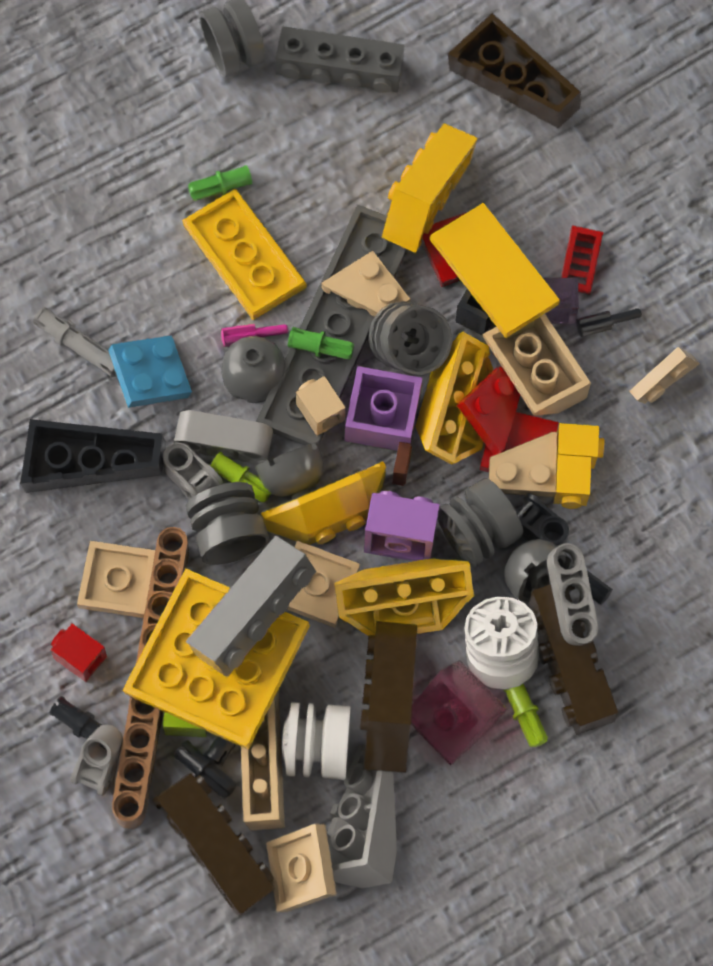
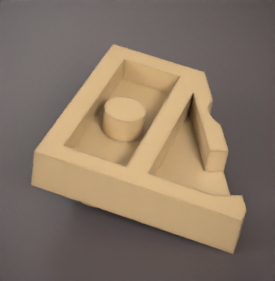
(663, 375)

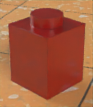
(78, 652)

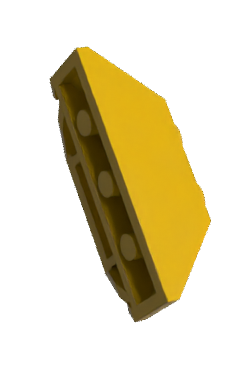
(440, 422)
(327, 509)
(406, 593)

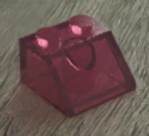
(455, 711)

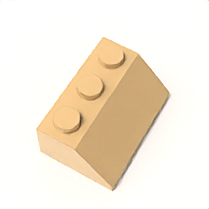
(540, 366)

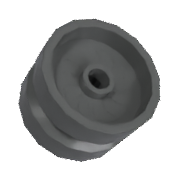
(232, 37)

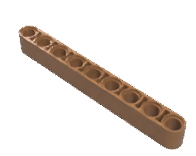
(150, 724)

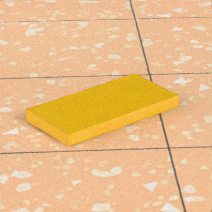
(244, 254)
(494, 270)

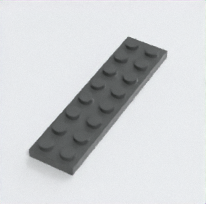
(338, 320)

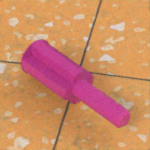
(232, 334)

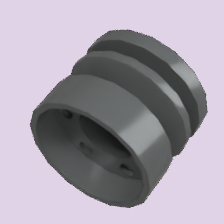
(427, 340)
(479, 522)
(227, 523)

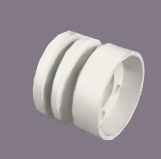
(502, 642)
(317, 740)

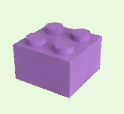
(382, 408)
(400, 526)

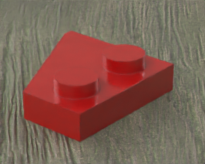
(492, 409)

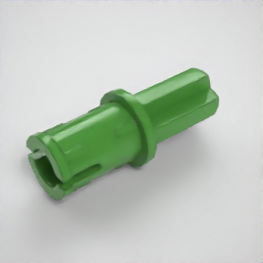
(220, 183)
(320, 343)

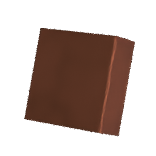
(402, 463)

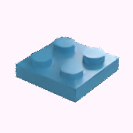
(149, 371)

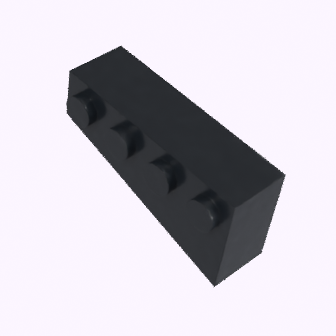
(82, 455)

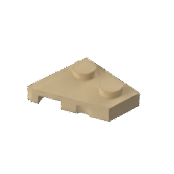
(366, 285)
(527, 467)

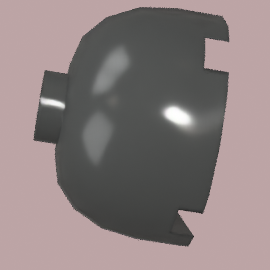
(252, 368)
(292, 472)
(528, 568)

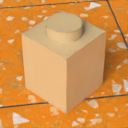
(320, 405)

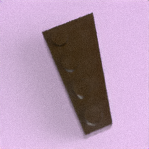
(514, 71)
(572, 667)
(389, 696)
(215, 843)

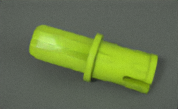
(236, 473)
(526, 715)

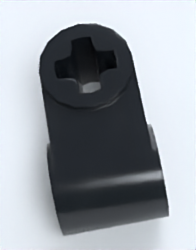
(539, 520)

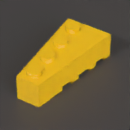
(427, 185)

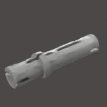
(67, 334)

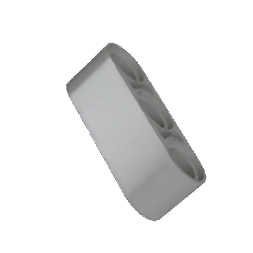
(234, 437)
(578, 578)

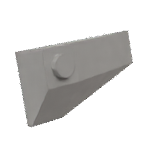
(364, 827)

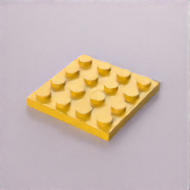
(193, 691)

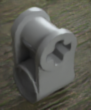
(193, 475)
(96, 764)

